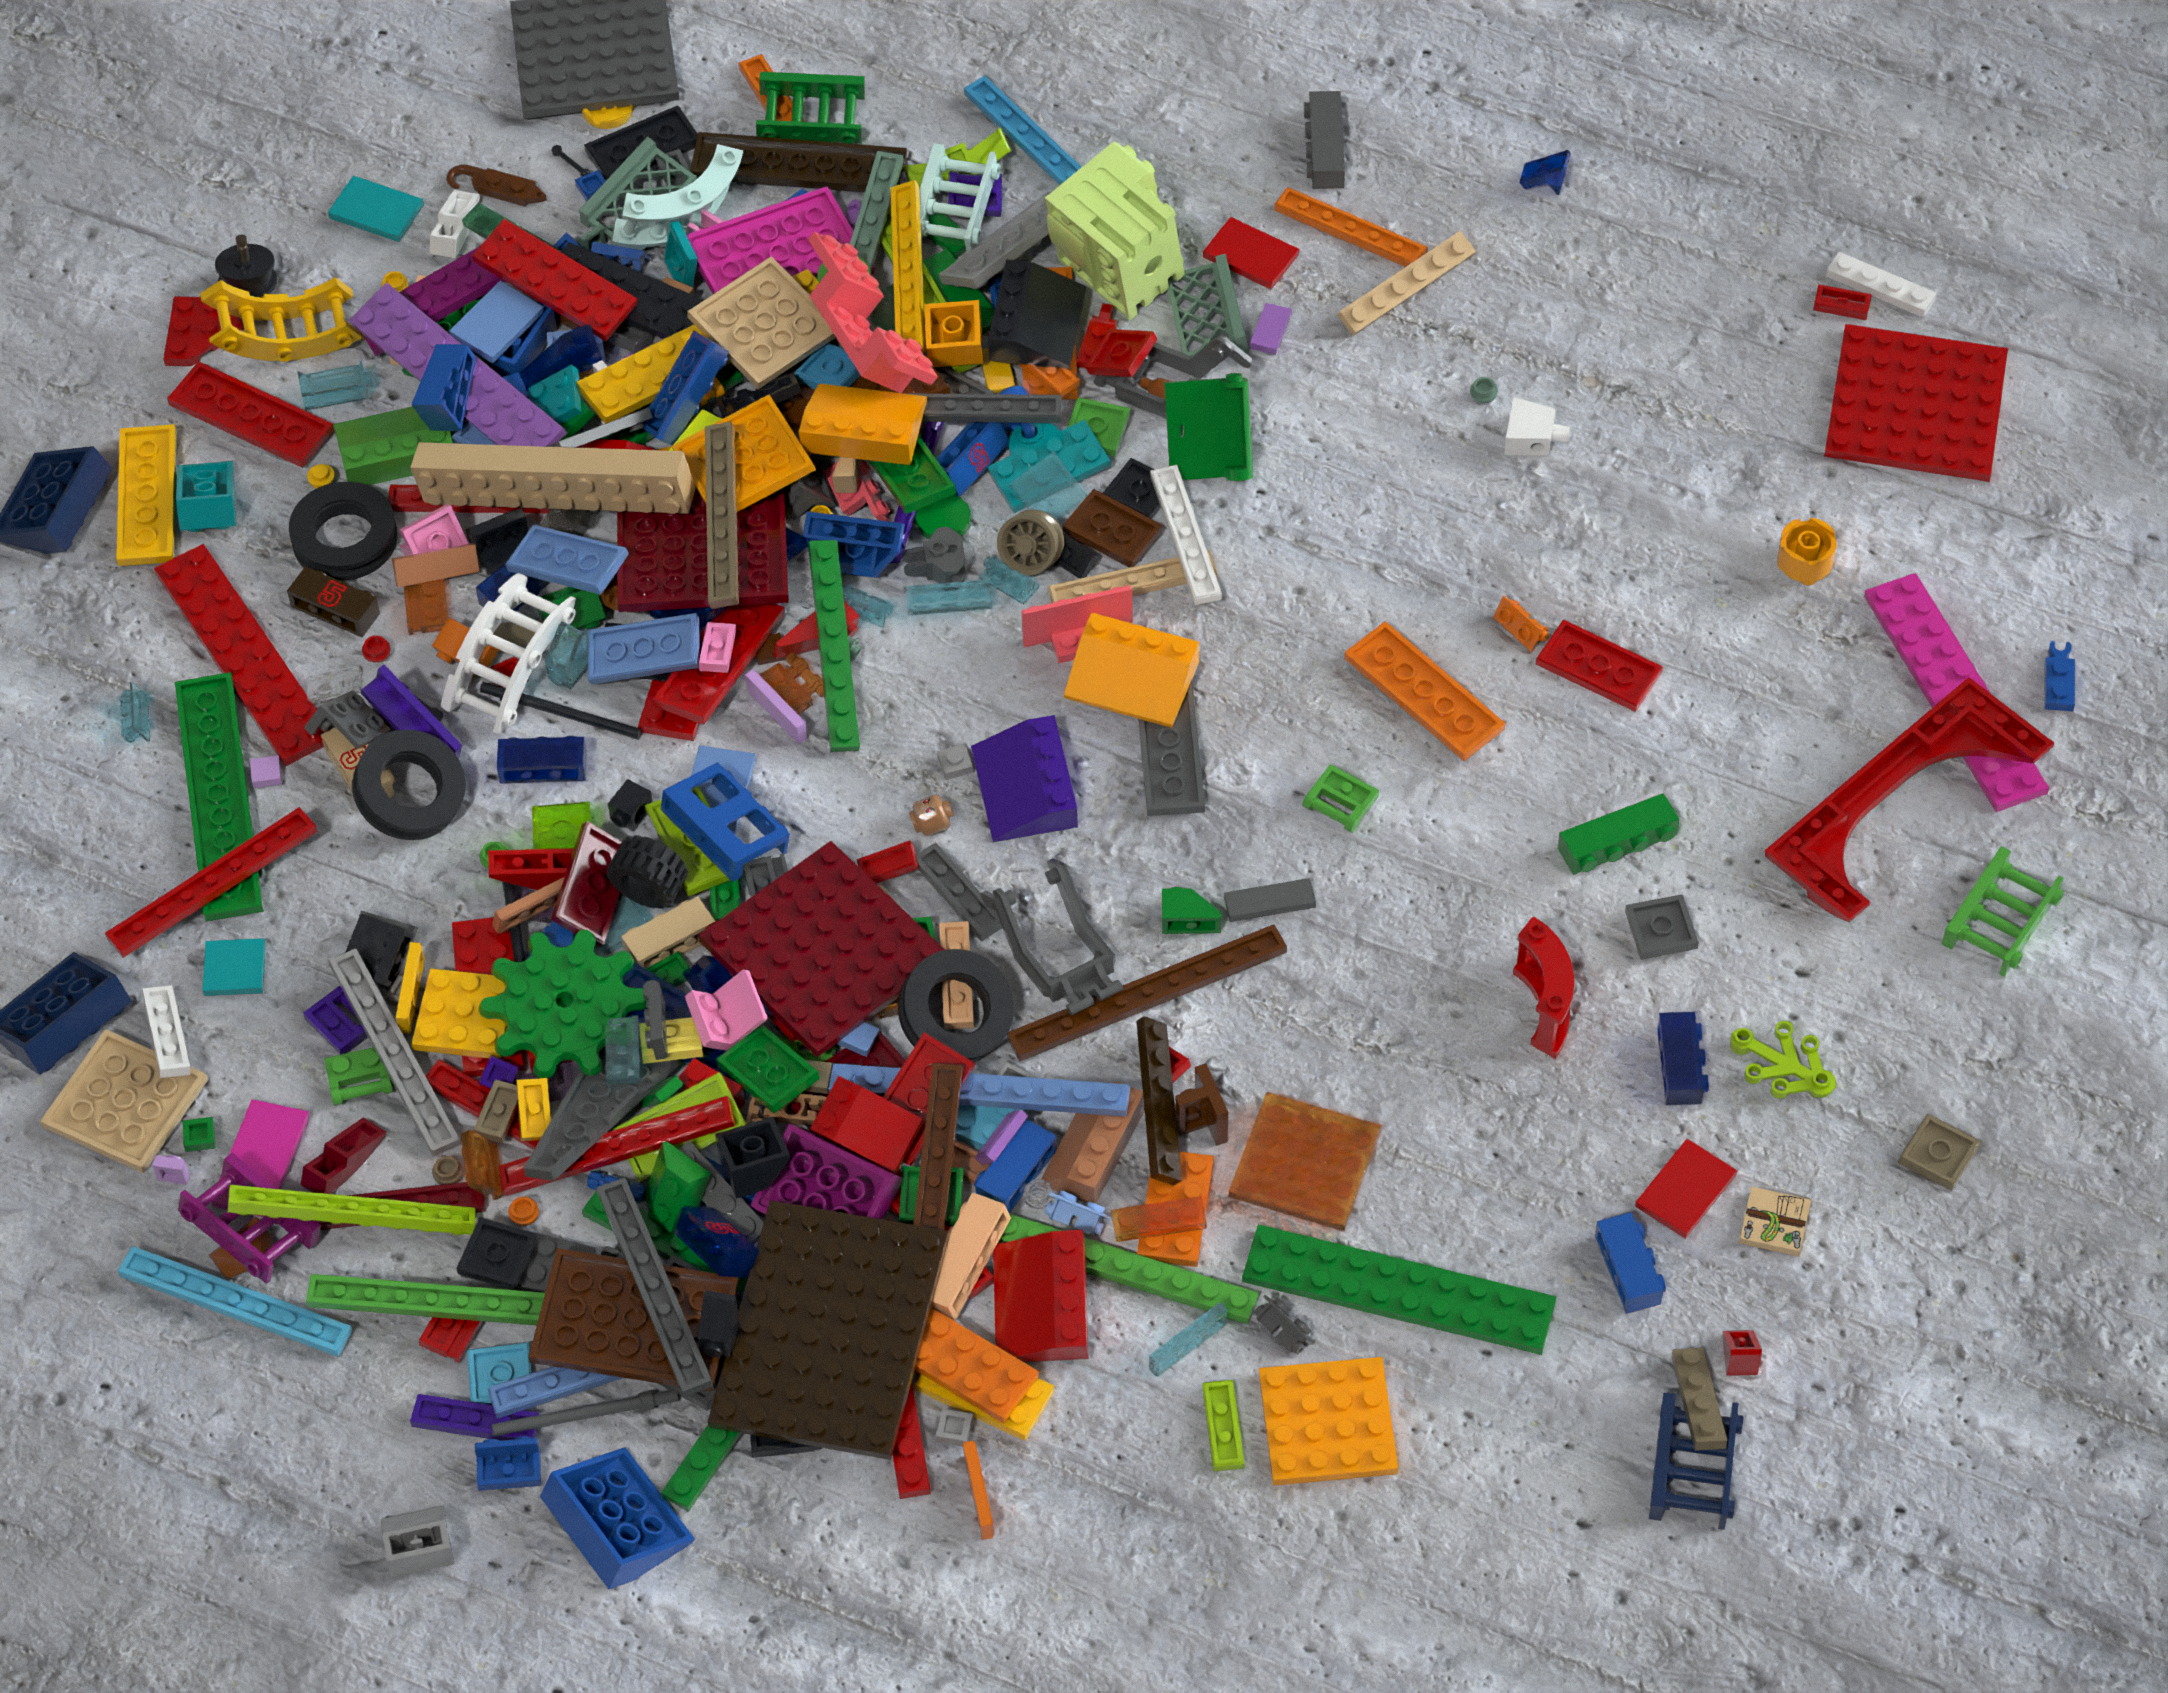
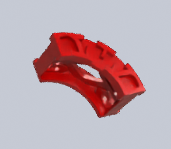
(1550, 976)

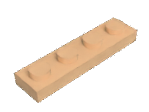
(956, 995)

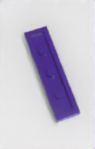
(463, 1418)

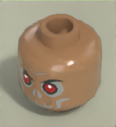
(931, 815)

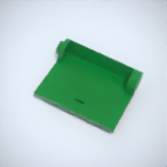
(1214, 427)

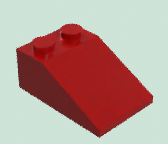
(867, 1124)

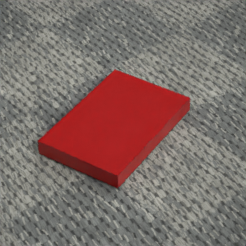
(1252, 252)
(1686, 1188)

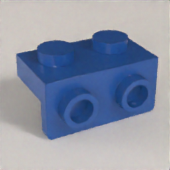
(508, 1463)

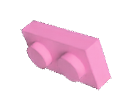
(717, 647)

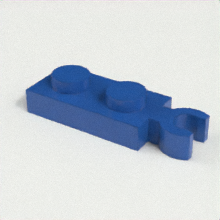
(2059, 679)

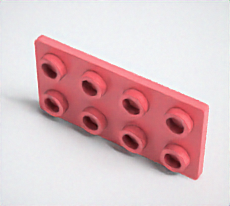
(1066, 619)

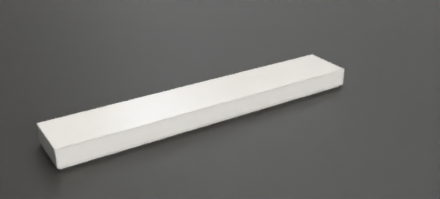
(1185, 535)

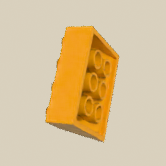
(862, 424)
(1132, 670)

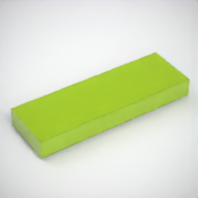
(1223, 1425)

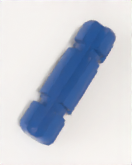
(597, 1179)

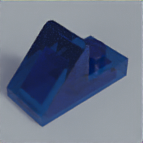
(1546, 170)

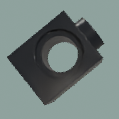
(628, 805)

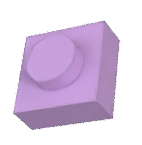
(171, 1169)

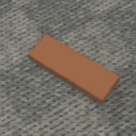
(435, 565)
(527, 907)

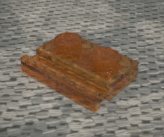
(426, 606)
(481, 1164)

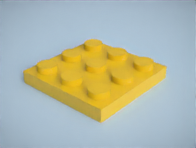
(451, 1017)

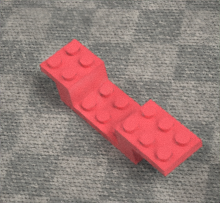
(845, 301)

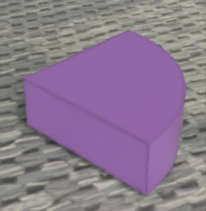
(852, 212)

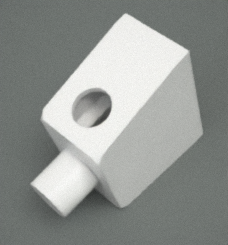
(1532, 429)

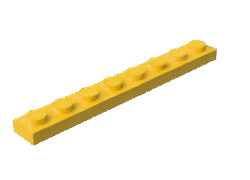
(907, 262)

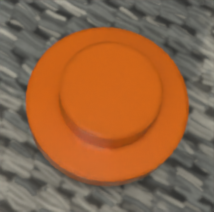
(523, 1211)

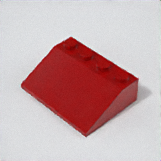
(1042, 1297)

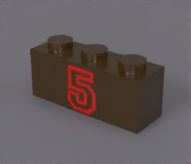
(333, 601)

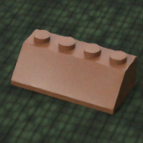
(1092, 1150)

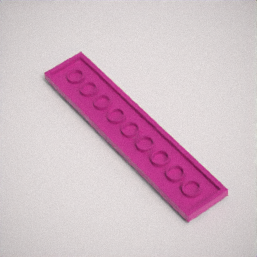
(1938, 668)

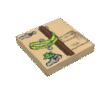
(1775, 1221)

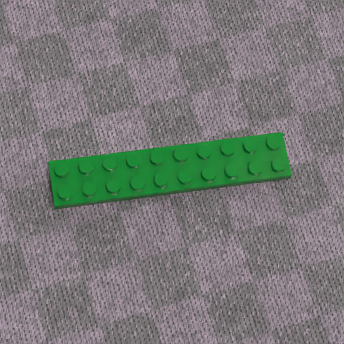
(217, 785)
(1399, 1289)

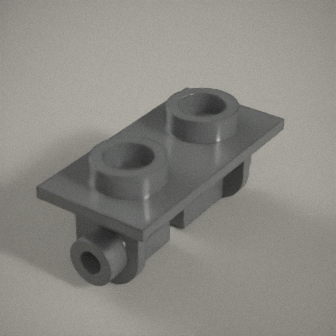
(1293, 1332)

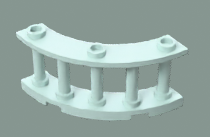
(650, 215)

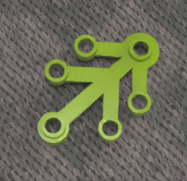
(1785, 1064)

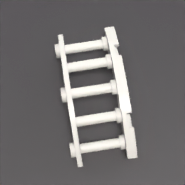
(481, 635)

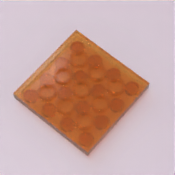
(1305, 1161)

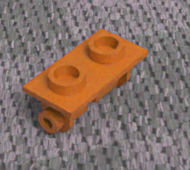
(1519, 624)

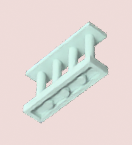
(933, 183)

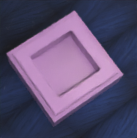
(265, 771)

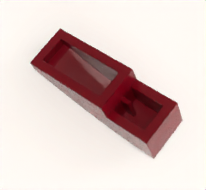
(342, 1157)

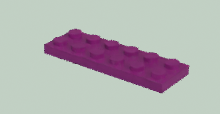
(448, 289)

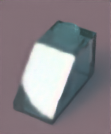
(567, 656)

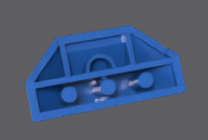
(863, 544)

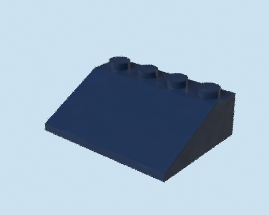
(53, 499)
(60, 1012)

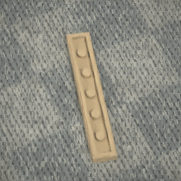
(1141, 578)

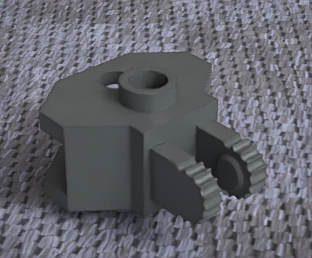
(939, 557)

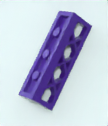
(403, 709)

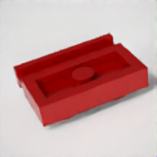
(449, 1336)

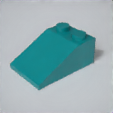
(206, 496)

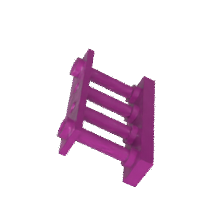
(258, 1264)

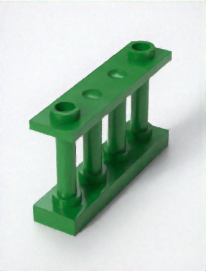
(811, 85)

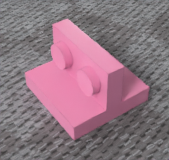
(433, 532)

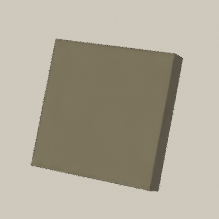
(1939, 1152)

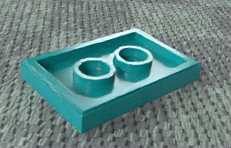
(375, 208)

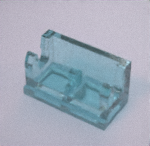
(622, 1051)

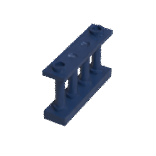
(1666, 1471)

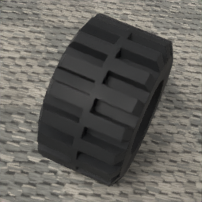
(647, 871)

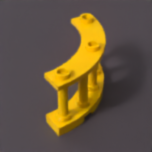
(280, 307)

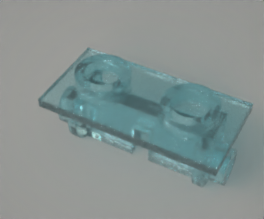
(1008, 581)
(868, 607)
(135, 705)

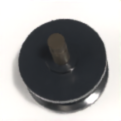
(247, 267)

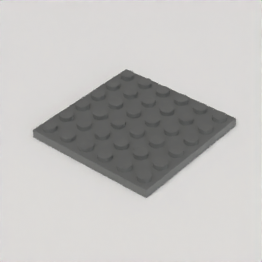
(592, 54)

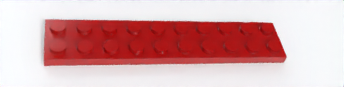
(243, 649)

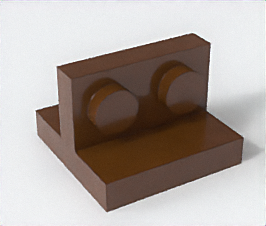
(1202, 1107)

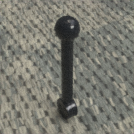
(557, 151)

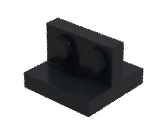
(498, 538)

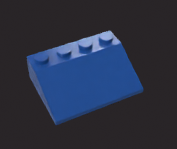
(615, 1516)

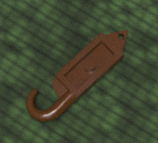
(499, 185)

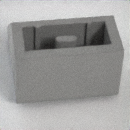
(417, 1541)

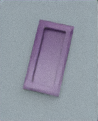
(1270, 328)
(1001, 1137)

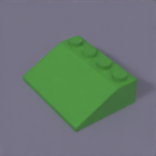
(383, 445)

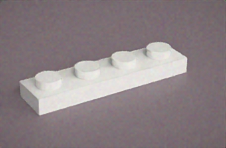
(1881, 284)
(166, 1031)

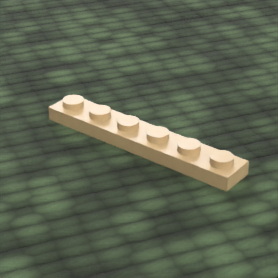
(1406, 283)

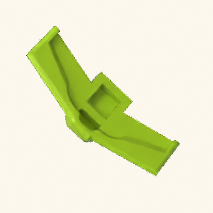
(978, 154)

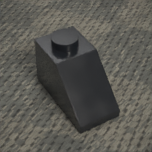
(718, 1324)

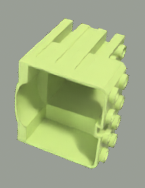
(1116, 229)

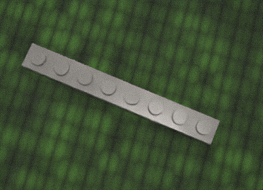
(394, 1052)

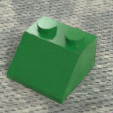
(587, 606)
(674, 1184)

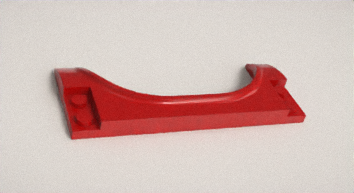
(1959, 725)

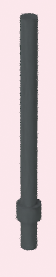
(644, 1401)

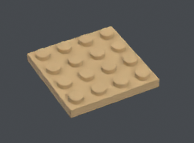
(763, 322)
(121, 1103)

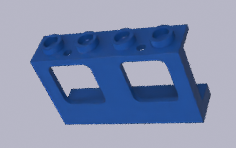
(709, 828)

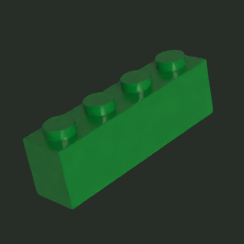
(1618, 834)

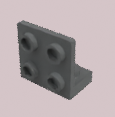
(350, 717)

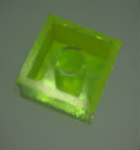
(559, 824)

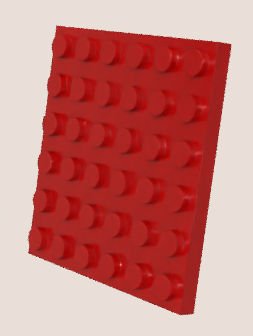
(1916, 402)

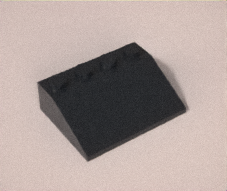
(1035, 316)

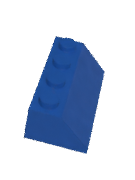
(685, 387)

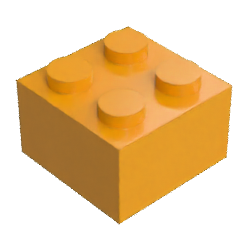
(954, 333)

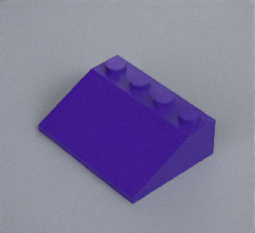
(1025, 780)

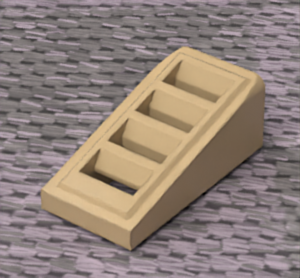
(846, 475)

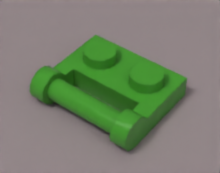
(1344, 790)
(353, 1069)

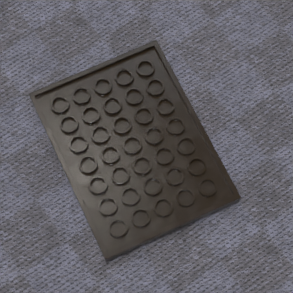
(829, 1330)

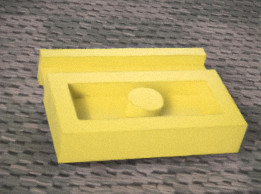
(682, 1041)

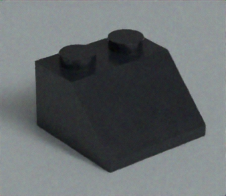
(752, 1155)

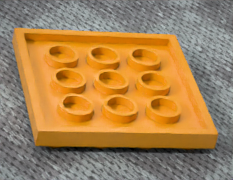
(765, 453)
(1328, 1421)

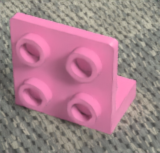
(727, 1013)

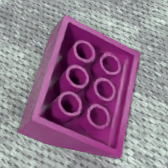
(829, 1178)

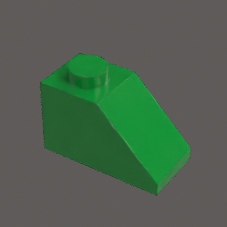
(1188, 913)

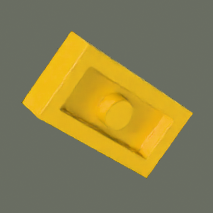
(533, 1108)

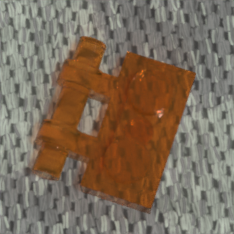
(789, 690)

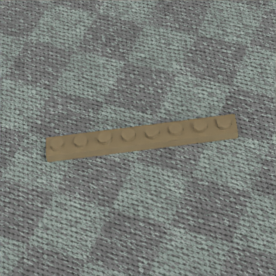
(721, 515)

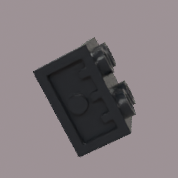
(380, 947)

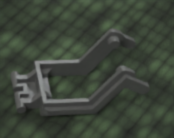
(1195, 365)
(1078, 984)

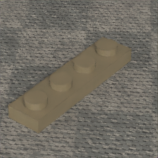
(1699, 1399)

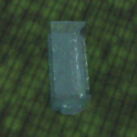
(334, 386)

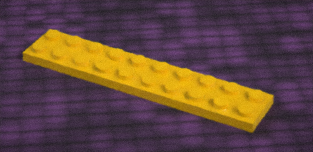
(639, 377)

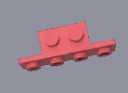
(866, 493)

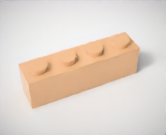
(968, 1251)

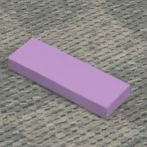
(776, 706)

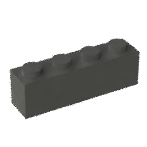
(1326, 139)

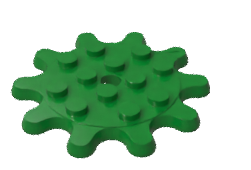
(554, 1031)

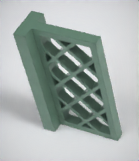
(624, 177)
(1226, 299)

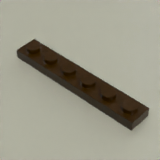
(1158, 1101)

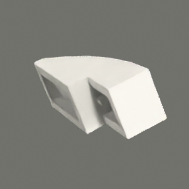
(449, 232)

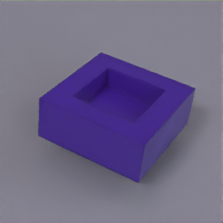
(498, 1070)

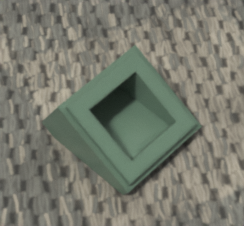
(593, 235)

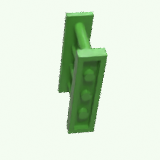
(1988, 889)

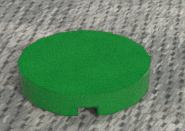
(949, 512)

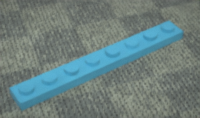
(235, 1301)

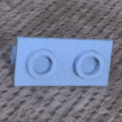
(1088, 1216)

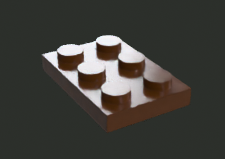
(1112, 528)

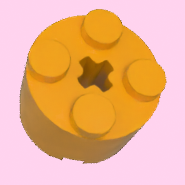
(1807, 550)

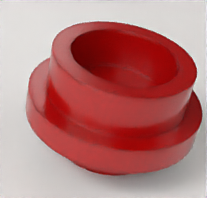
(376, 649)

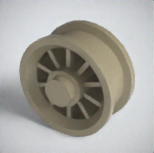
(1030, 542)

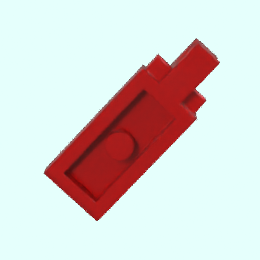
(1095, 333)

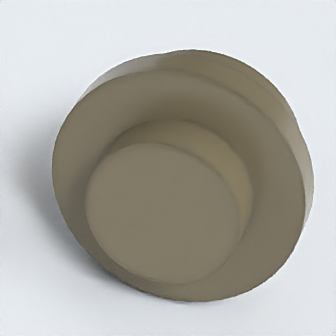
(447, 1170)

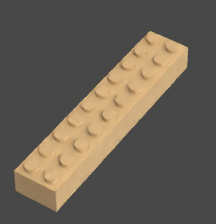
(553, 477)

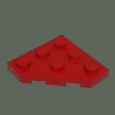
(190, 329)

